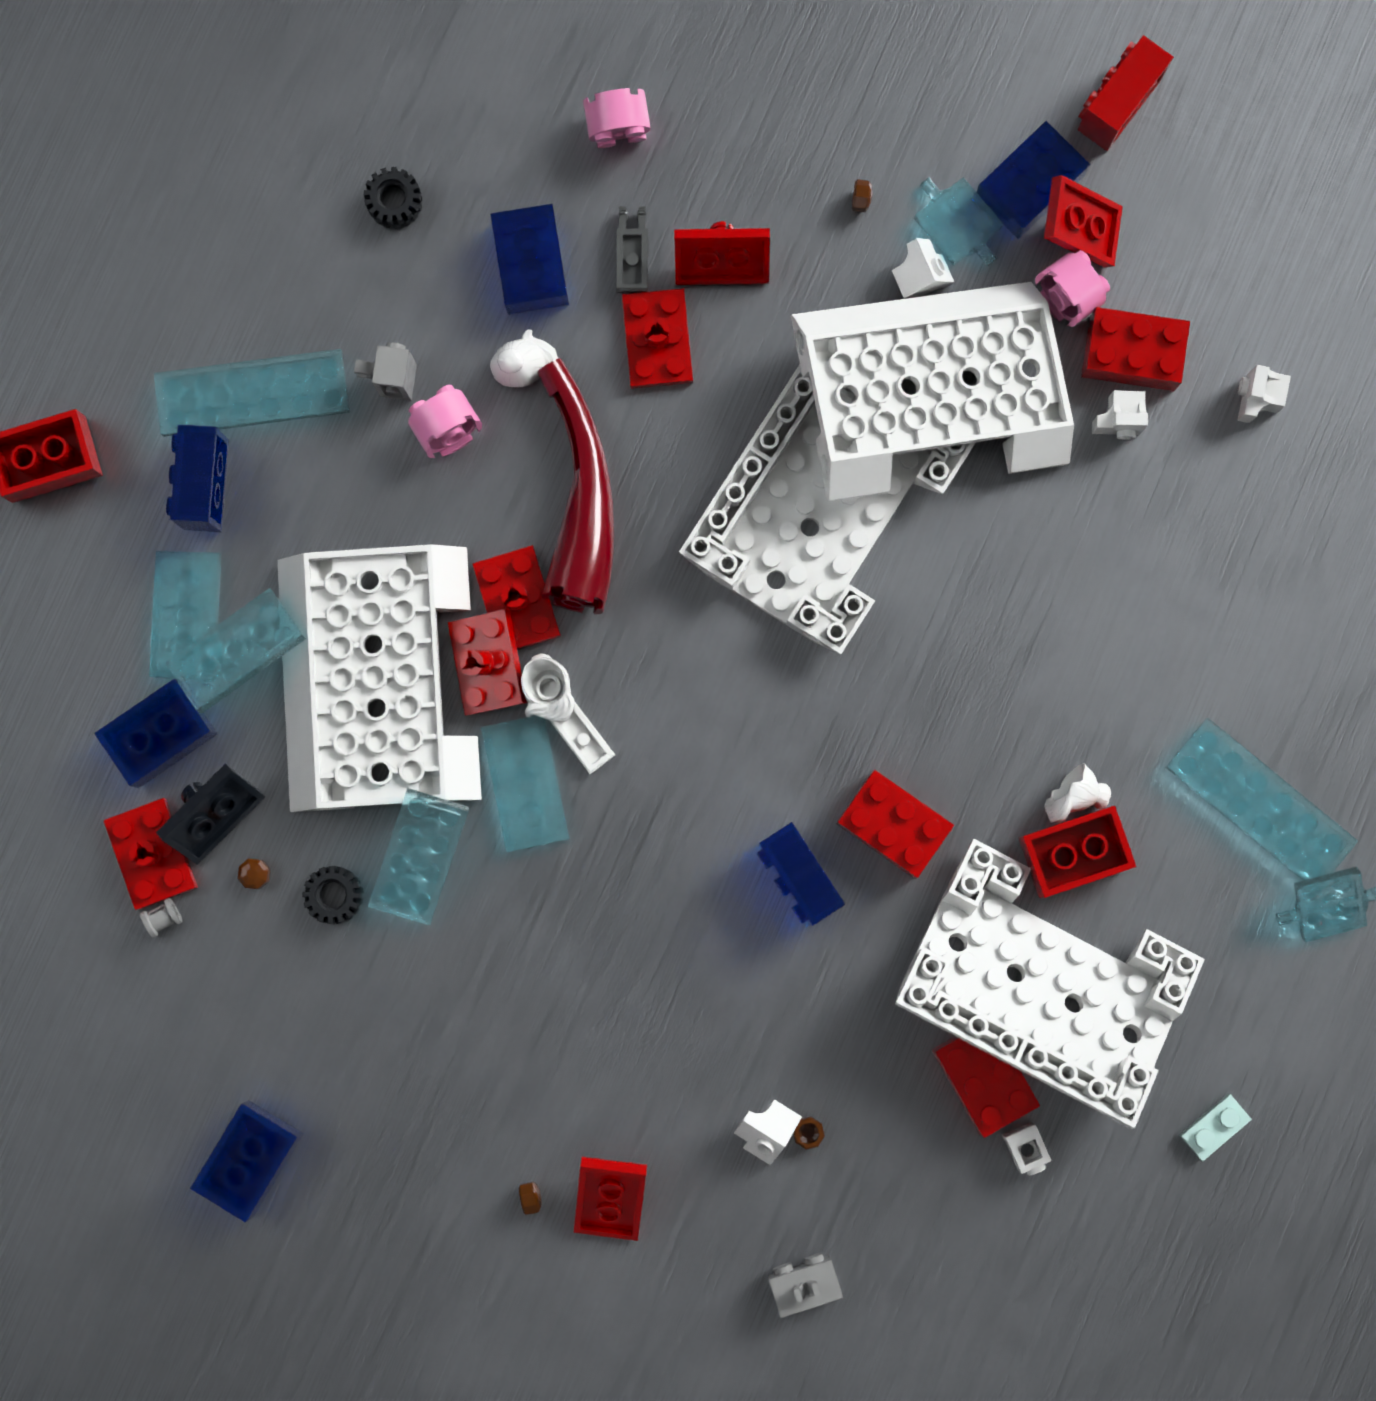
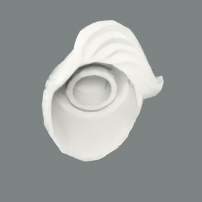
(520, 359)
(547, 689)
(1077, 793)

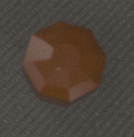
(862, 195)
(254, 873)
(808, 1133)
(530, 1197)

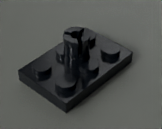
(209, 813)

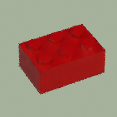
(1123, 91)
(1135, 349)
(46, 456)
(895, 824)
(1077, 852)
(986, 1086)

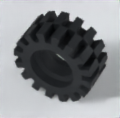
(387, 180)
(314, 888)

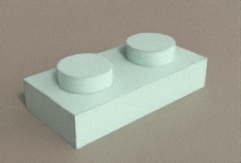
(1215, 1127)

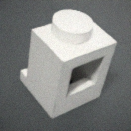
(1039, 1156)

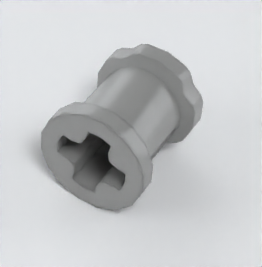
(161, 917)

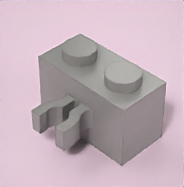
(391, 373)
(804, 1285)

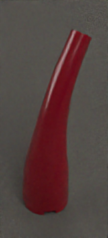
(585, 544)

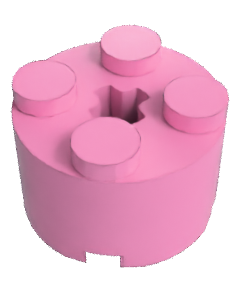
(617, 116)
(1072, 287)
(443, 422)

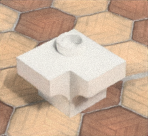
(922, 270)
(1262, 392)
(1124, 417)
(768, 1131)

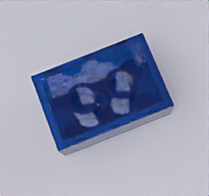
(1022, 182)
(529, 259)
(198, 478)
(155, 734)
(799, 875)
(246, 1161)

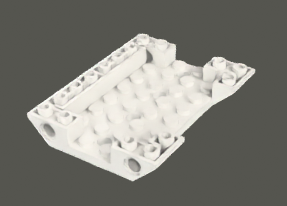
(931, 345)
(778, 486)
(335, 679)
(1028, 1019)

